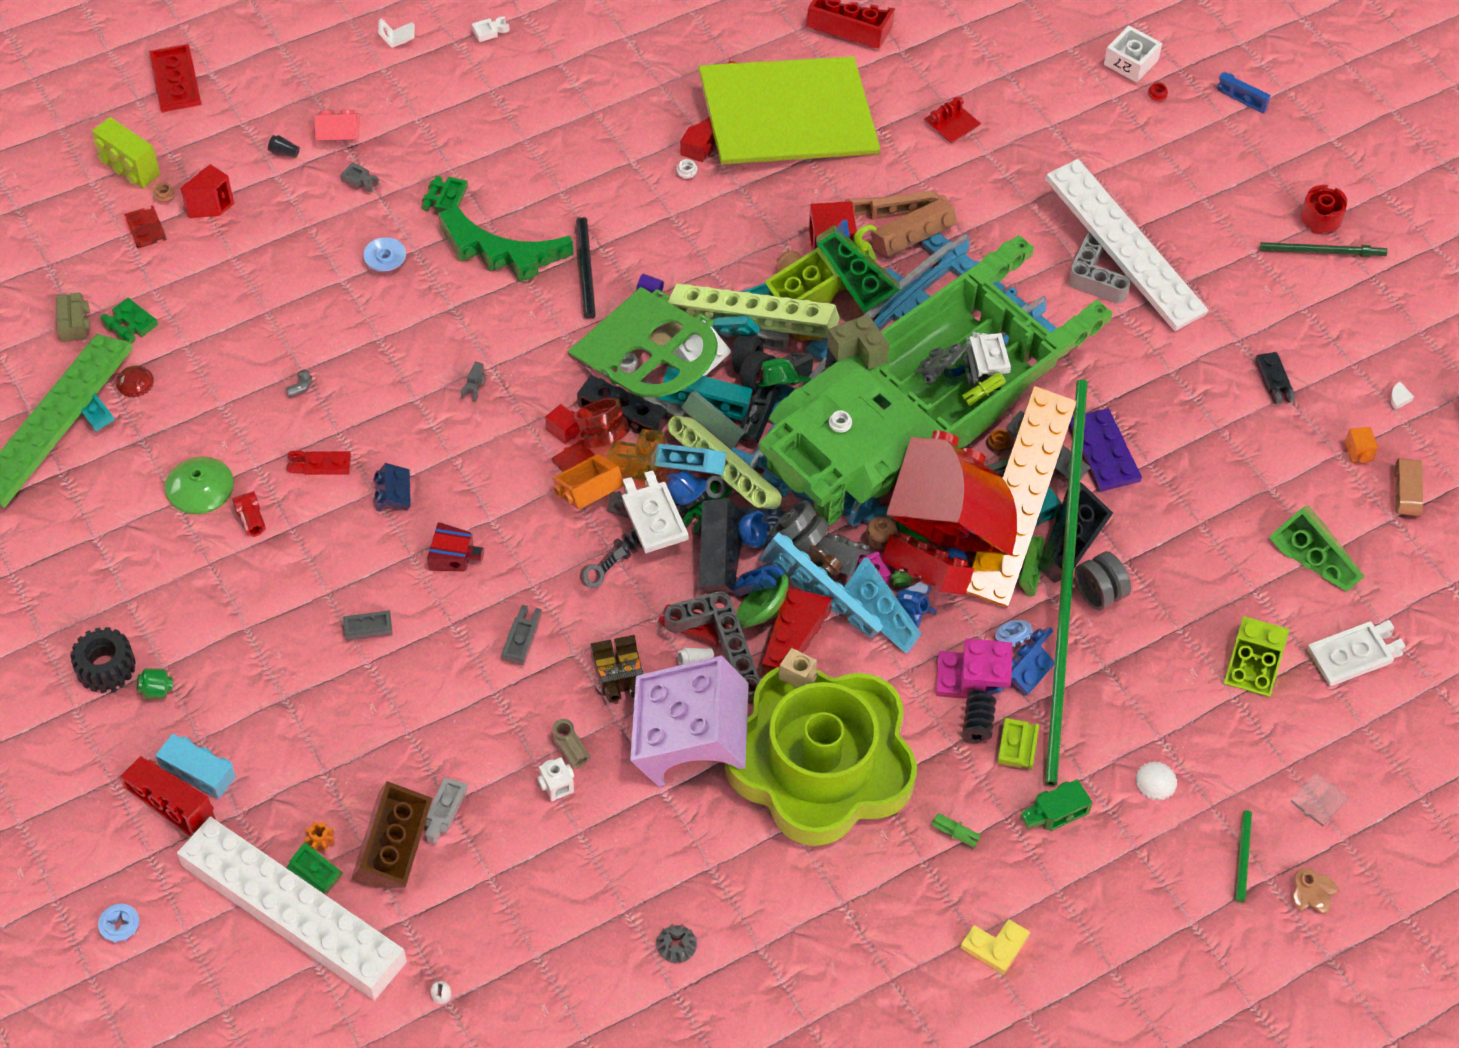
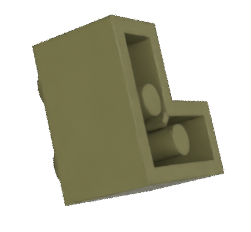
(859, 338)

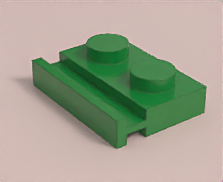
(314, 868)

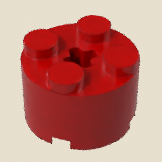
(1323, 209)

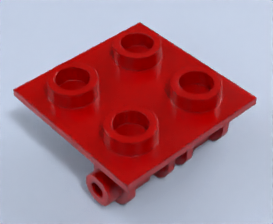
(952, 120)

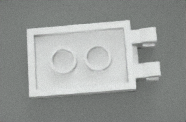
(653, 514)
(1355, 652)

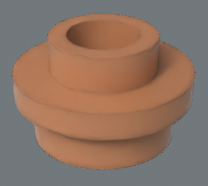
(163, 192)

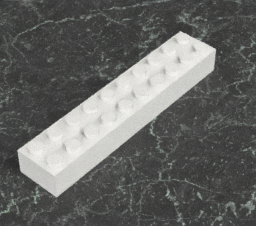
(292, 908)

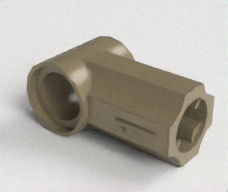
(569, 744)

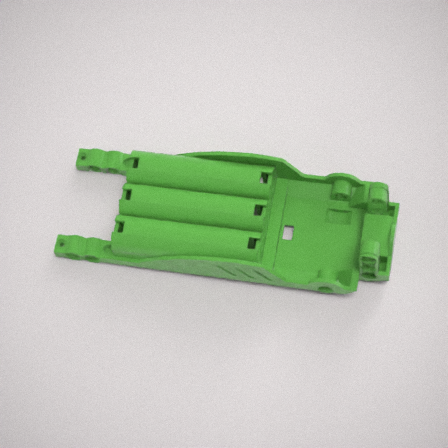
(871, 453)

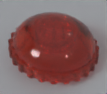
(134, 381)

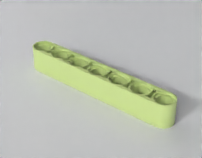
(736, 471)

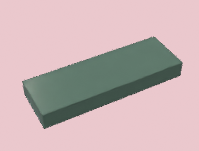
(713, 420)

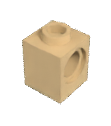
(798, 661)

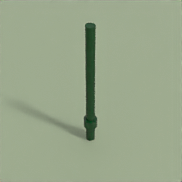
(1363, 251)

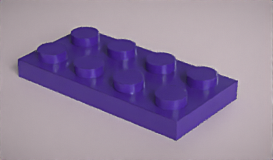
(1107, 452)

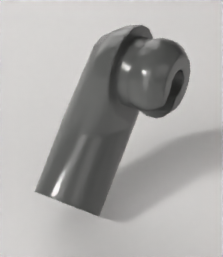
(302, 385)

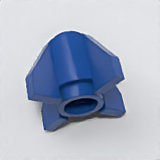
(915, 601)

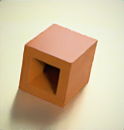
(1361, 444)

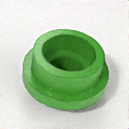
(901, 579)

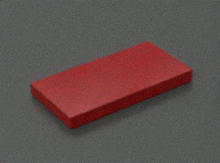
(175, 78)

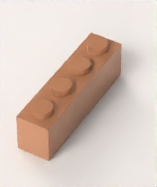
(913, 227)

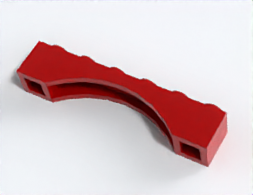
(698, 139)

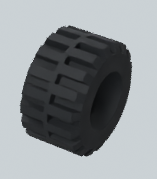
(104, 675)

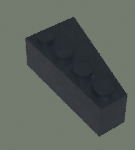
(1091, 519)
(719, 546)

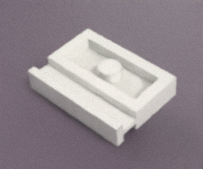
(990, 354)

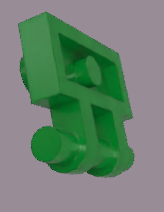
(451, 193)
(133, 316)

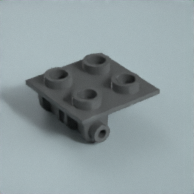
(938, 361)

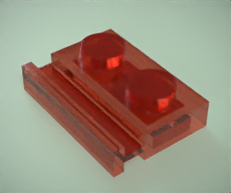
(145, 227)

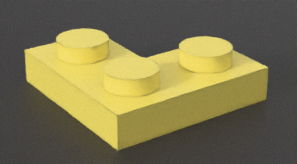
(997, 951)

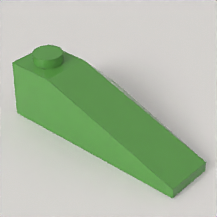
(1314, 546)

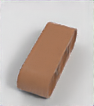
(1408, 487)

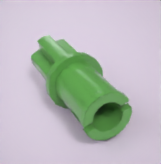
(956, 830)

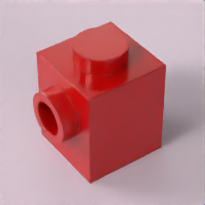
(562, 424)

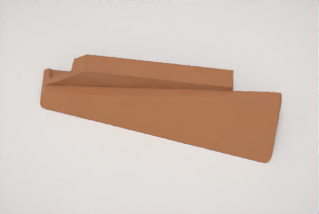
(893, 206)

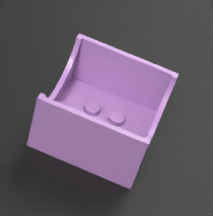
(689, 716)

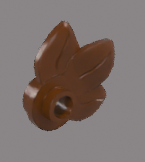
(828, 563)

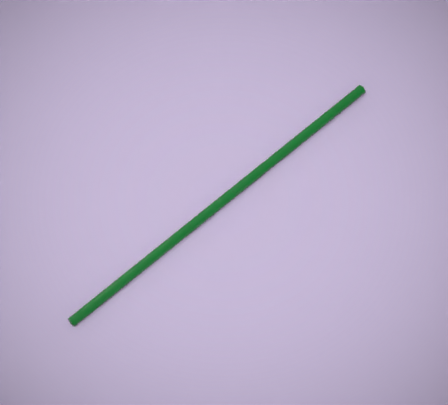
(1066, 585)

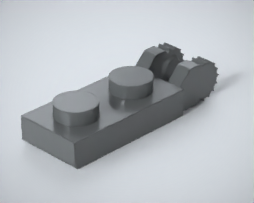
(521, 636)

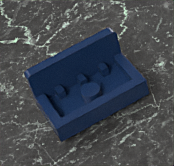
(392, 487)

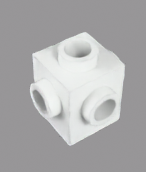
(556, 778)

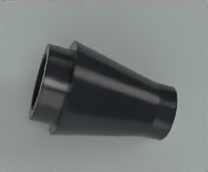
(281, 146)

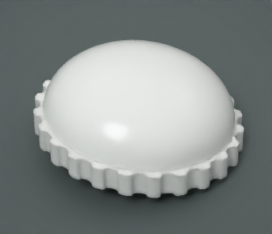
(1156, 780)

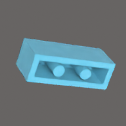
(690, 459)
(196, 765)

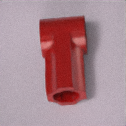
(248, 509)

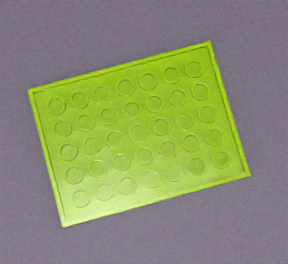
(788, 110)

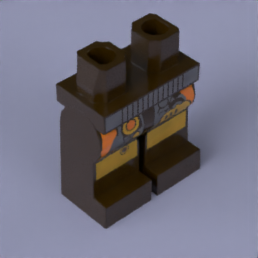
(616, 677)

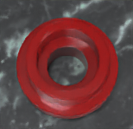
(1158, 91)

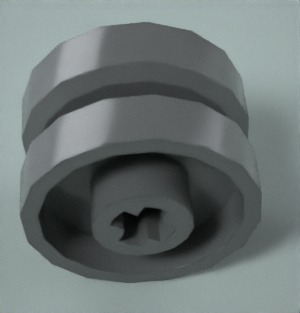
(801, 526)
(1102, 580)

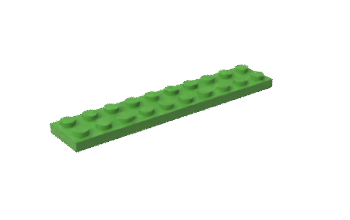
(58, 412)

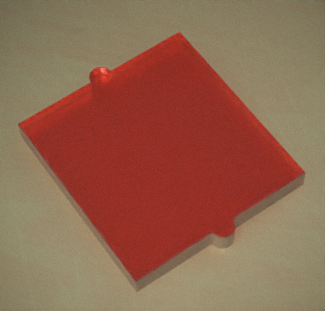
(572, 456)

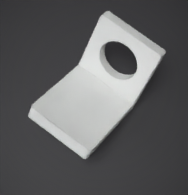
(397, 36)

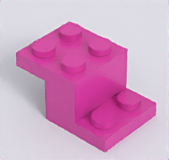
(978, 666)

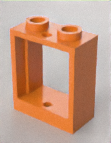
(588, 481)

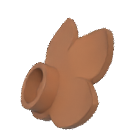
(1314, 894)

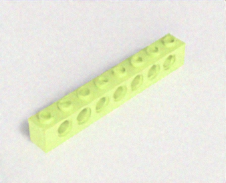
(766, 311)

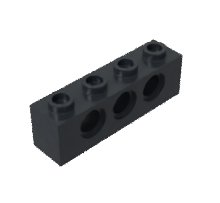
(638, 411)

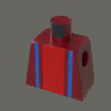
(452, 549)

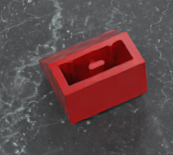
(207, 193)

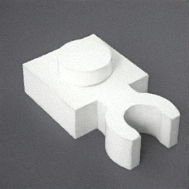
(487, 29)

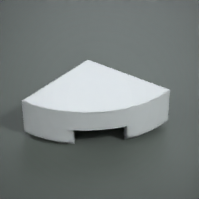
(1400, 396)

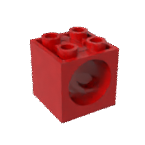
(826, 215)

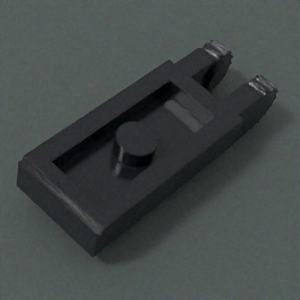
(1274, 377)
(758, 413)

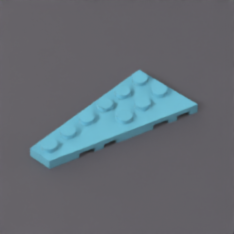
(815, 579)

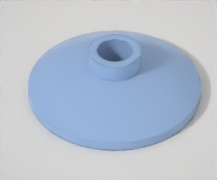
(384, 254)

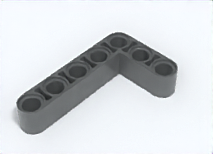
(726, 637)

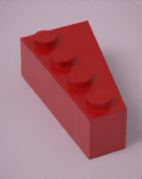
(851, 21)
(929, 565)
(795, 625)
(167, 795)

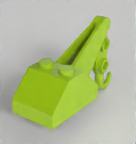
(813, 275)

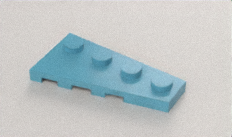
(879, 600)

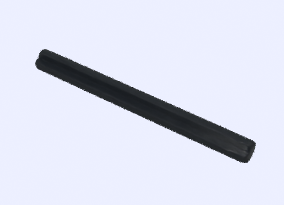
(585, 268)

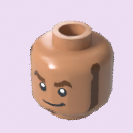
(879, 532)

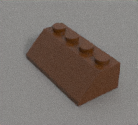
(392, 837)

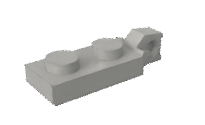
(444, 808)

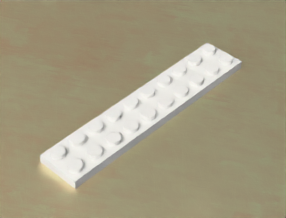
(1126, 245)

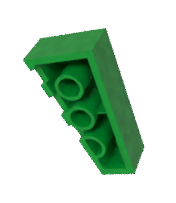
(858, 271)

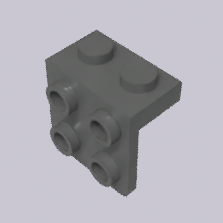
(844, 550)

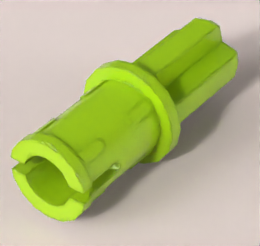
(984, 389)

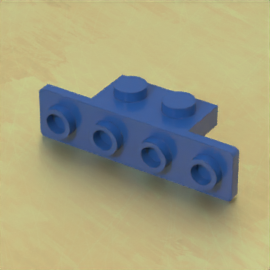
(1030, 664)

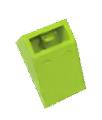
(1256, 656)

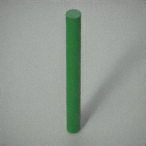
(1243, 856)

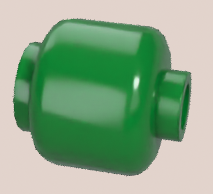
(154, 683)

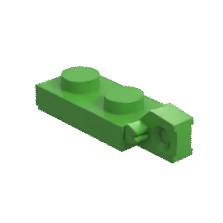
(1031, 573)

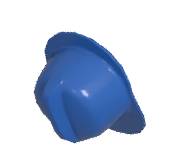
(685, 487)

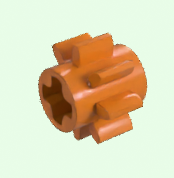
(319, 829)

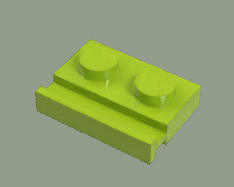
(1018, 744)

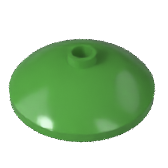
(199, 493)
(762, 604)

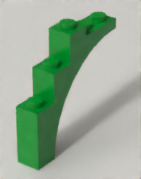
(497, 252)

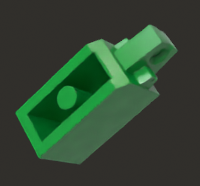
(1058, 806)

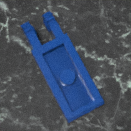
(1243, 92)
(757, 580)

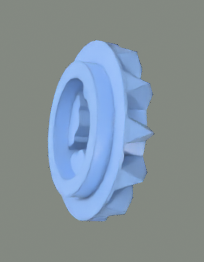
(1014, 631)
(112, 915)

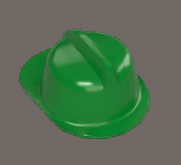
(779, 372)

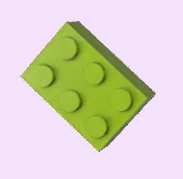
(126, 152)

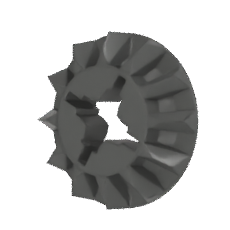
(675, 953)

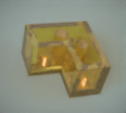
(637, 457)

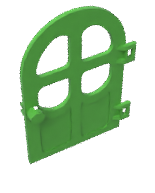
(630, 329)

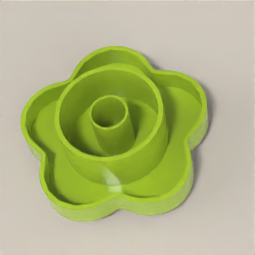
(825, 754)

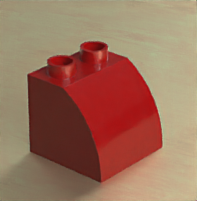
(954, 497)

